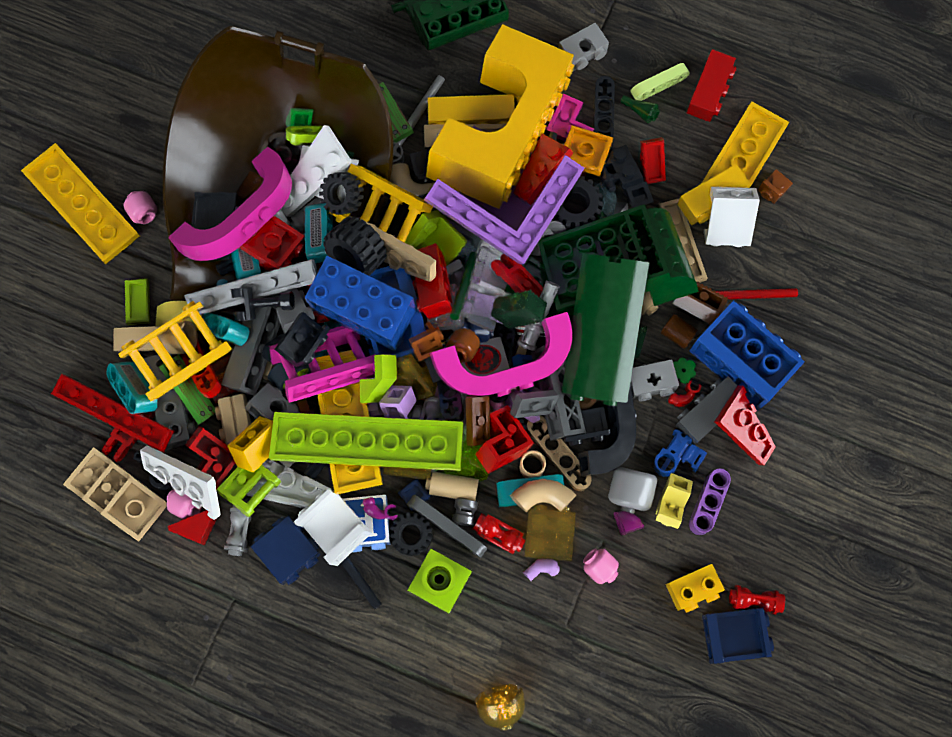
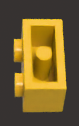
(252, 445)
(695, 587)

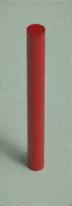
(763, 293)

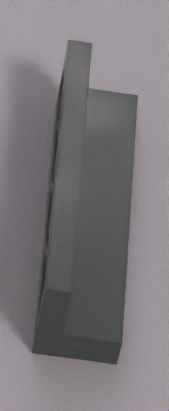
(558, 421)

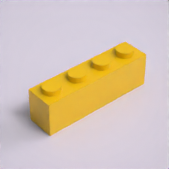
(471, 109)

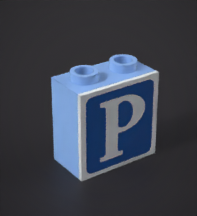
(379, 527)

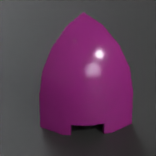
(627, 522)

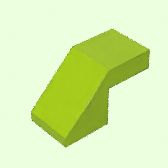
(385, 375)

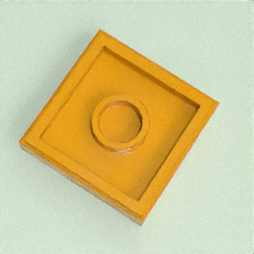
(588, 149)

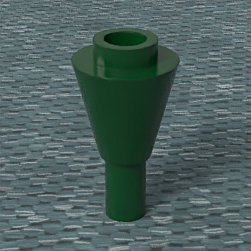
(646, 110)

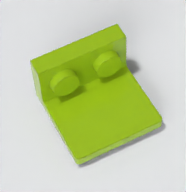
(433, 229)

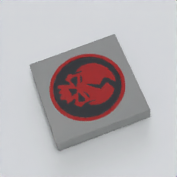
(488, 359)

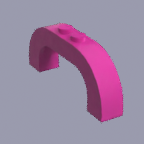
(245, 220)
(557, 346)

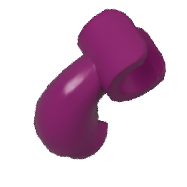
(374, 512)

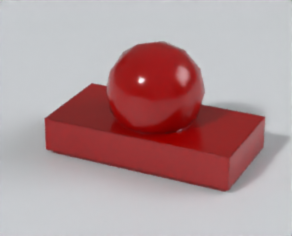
(653, 160)

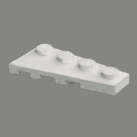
(322, 158)
(183, 479)
(293, 489)

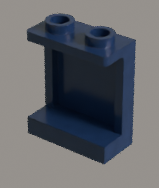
(737, 635)

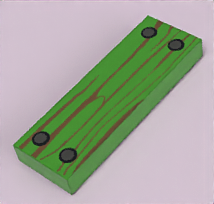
(400, 126)
(198, 405)

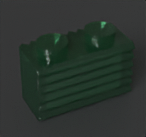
(519, 309)

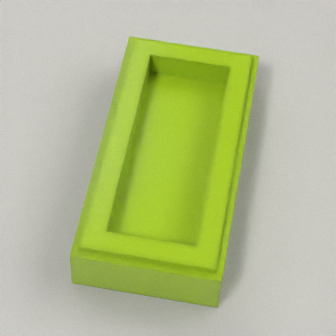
(137, 301)

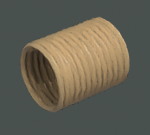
(535, 454)

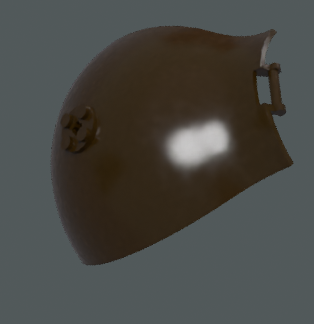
(239, 105)

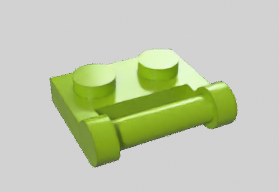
(240, 484)

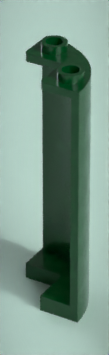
(605, 328)

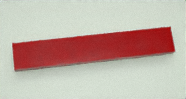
(112, 412)

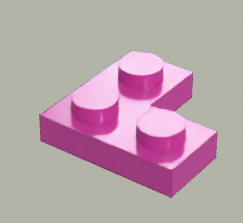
(565, 117)

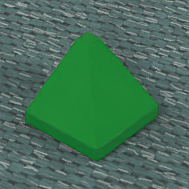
(299, 117)

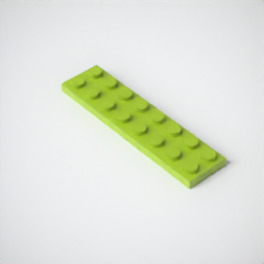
(367, 441)

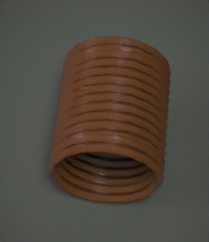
(249, 186)
(679, 331)

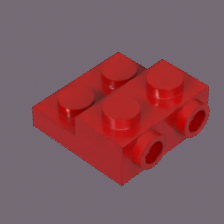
(275, 244)

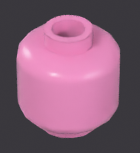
(140, 207)
(181, 505)
(601, 566)

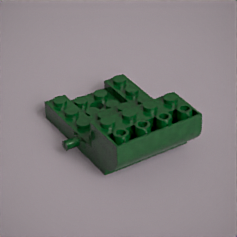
(449, 20)
(630, 235)

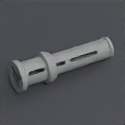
(533, 331)

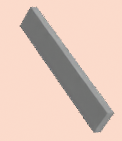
(262, 286)

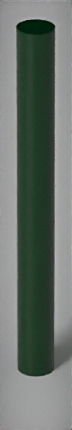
(462, 290)

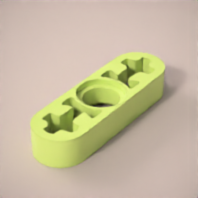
(660, 82)

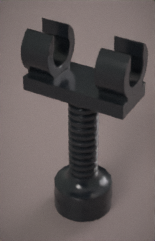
(285, 300)

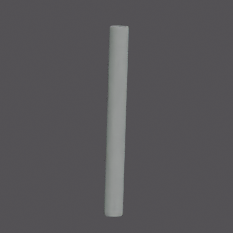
(424, 103)

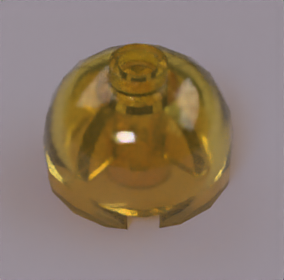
(502, 706)

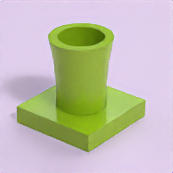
(443, 594)

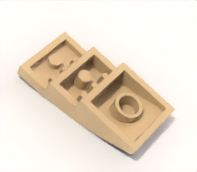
(116, 494)

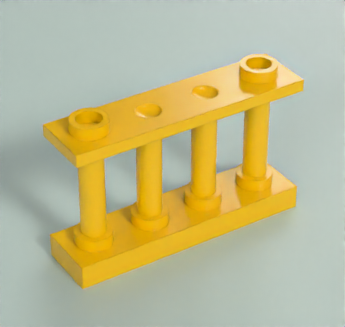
(397, 197)
(176, 374)

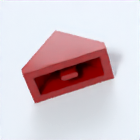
(195, 527)

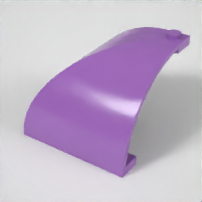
(516, 225)

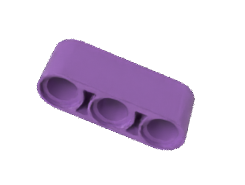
(717, 493)

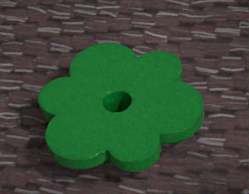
(688, 367)

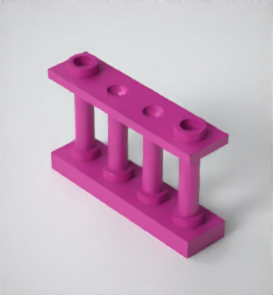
(330, 378)

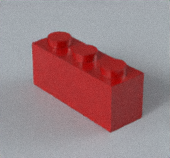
(712, 86)
(434, 296)

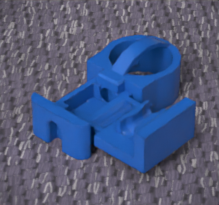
(682, 451)

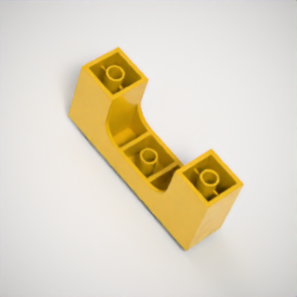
(491, 162)

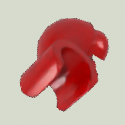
(683, 400)

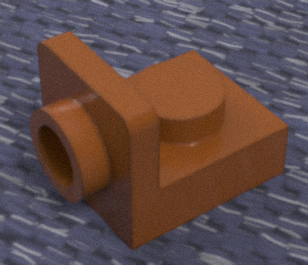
(774, 186)
(426, 342)

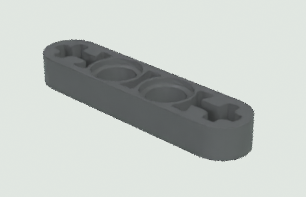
(447, 526)

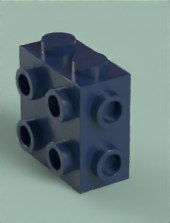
(286, 550)

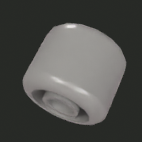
(632, 489)

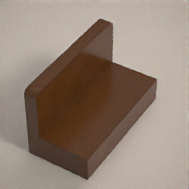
(477, 420)

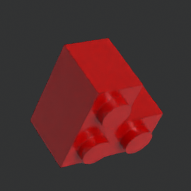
(506, 442)
(216, 454)

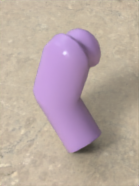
(542, 565)

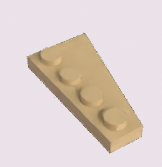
(407, 257)

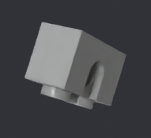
(589, 38)

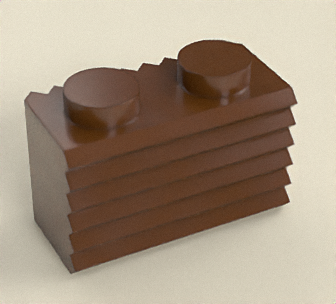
(703, 304)

